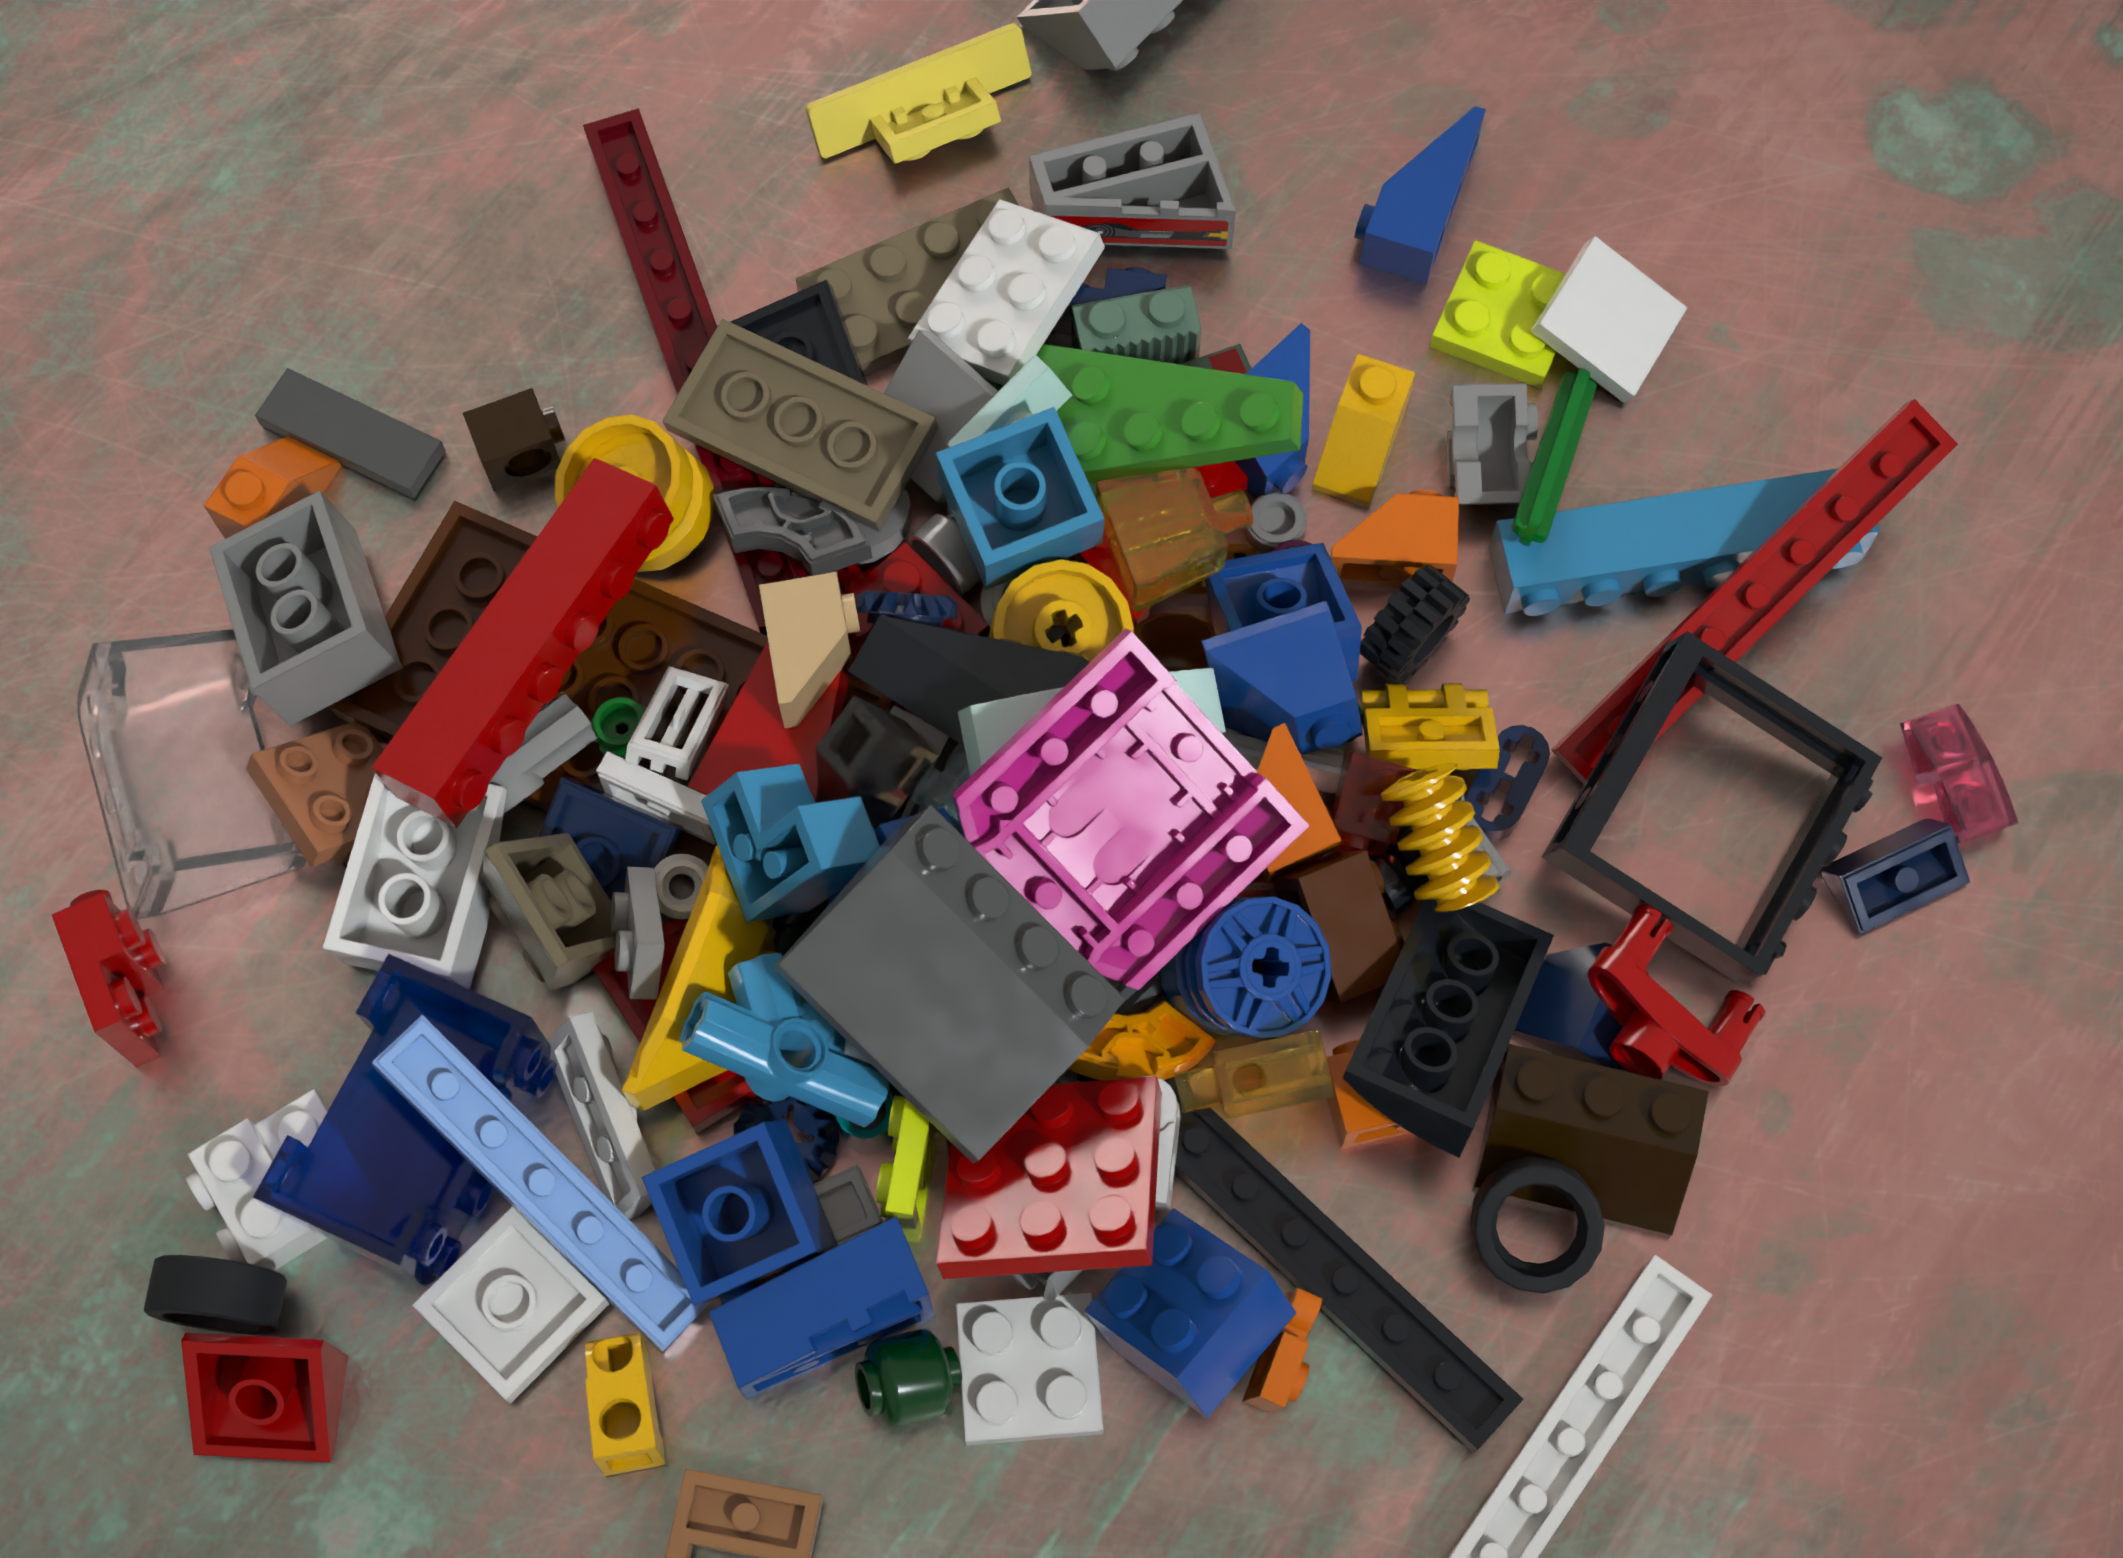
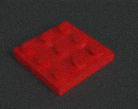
(1059, 1187)

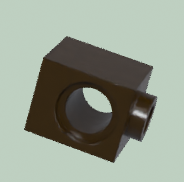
(515, 438)

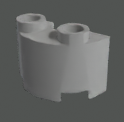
(1489, 443)

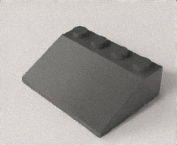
(950, 983)

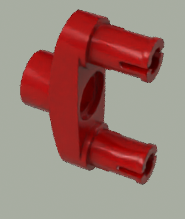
(1654, 1024)

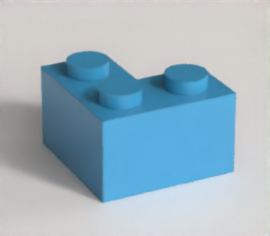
(784, 846)

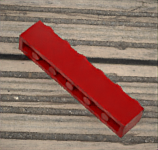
(524, 643)

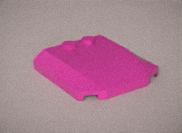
(1125, 814)

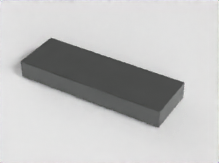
(351, 433)

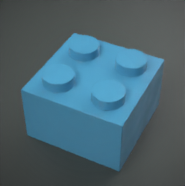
(1020, 497)

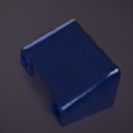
(375, 1165)

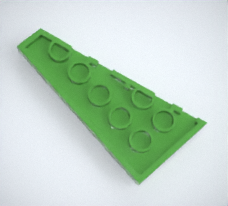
(1167, 416)

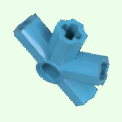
(775, 1024)

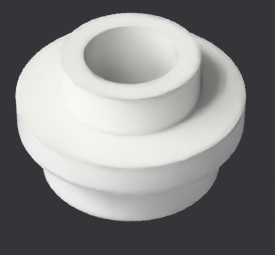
(672, 866)

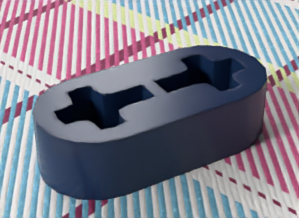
(1518, 788)

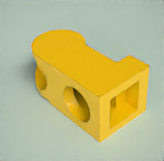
(622, 1405)

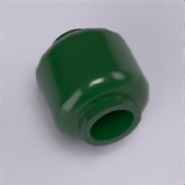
(907, 1378)

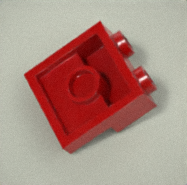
(114, 972)

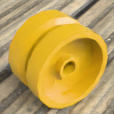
(655, 456)
(1064, 597)

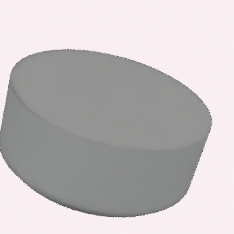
(1275, 521)

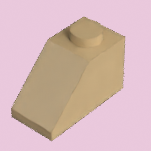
(806, 639)

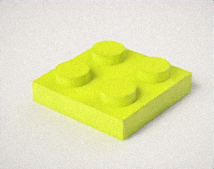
(1494, 312)
(906, 1182)

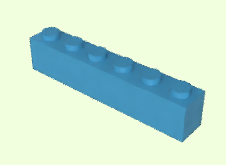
(1649, 544)

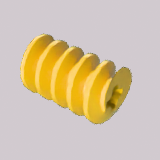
(1442, 838)

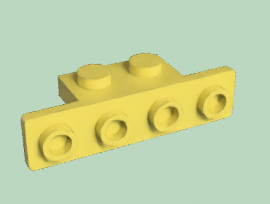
(925, 100)

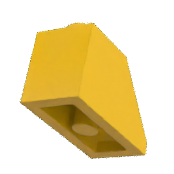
(1363, 430)

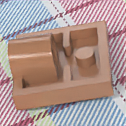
(319, 788)

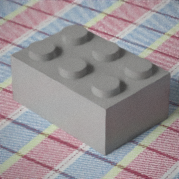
(304, 608)

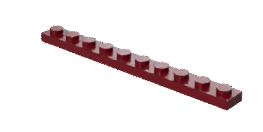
(674, 303)

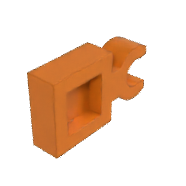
(1280, 1368)

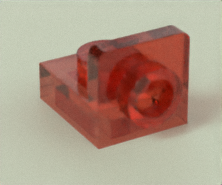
(1359, 807)

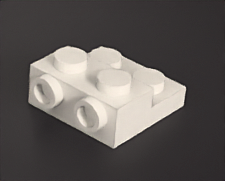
(232, 1170)

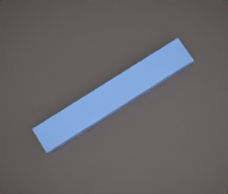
(539, 1182)

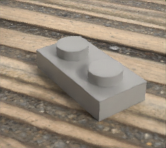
(639, 932)

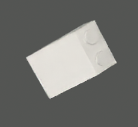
(416, 887)

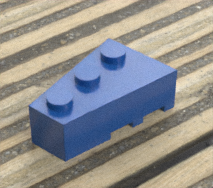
(822, 1309)

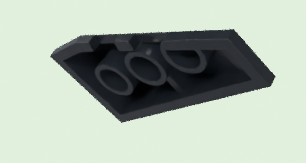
(945, 670)

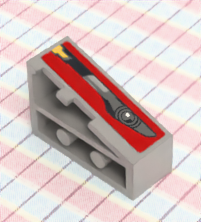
(1139, 187)

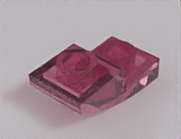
(1966, 780)

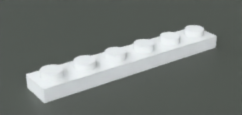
(1586, 1416)

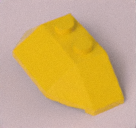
(708, 949)

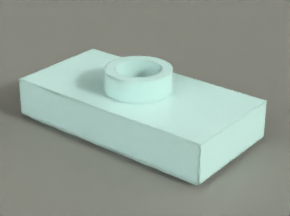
(1025, 394)

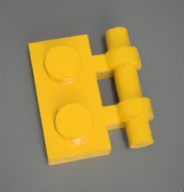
(1430, 726)

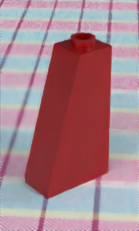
(755, 733)

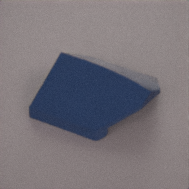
(1566, 1013)

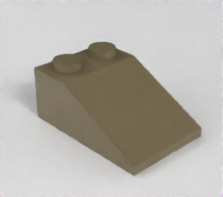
(552, 905)

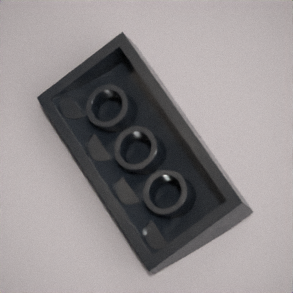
(1447, 1020)

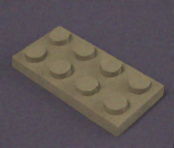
(895, 280)
(801, 424)

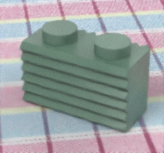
(1142, 325)

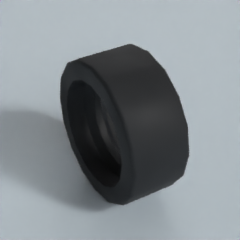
(1551, 1274)
(215, 1294)

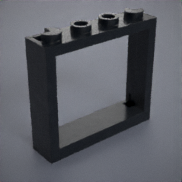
(1815, 845)

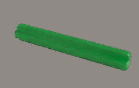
(1554, 457)

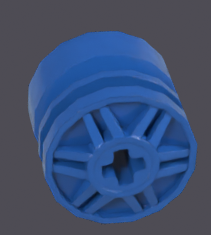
(1215, 980)

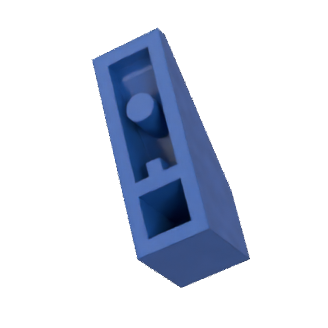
(1418, 202)

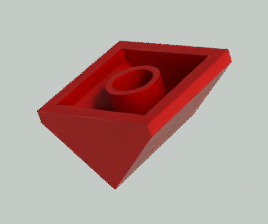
(263, 1396)

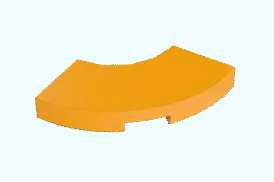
(1144, 1045)

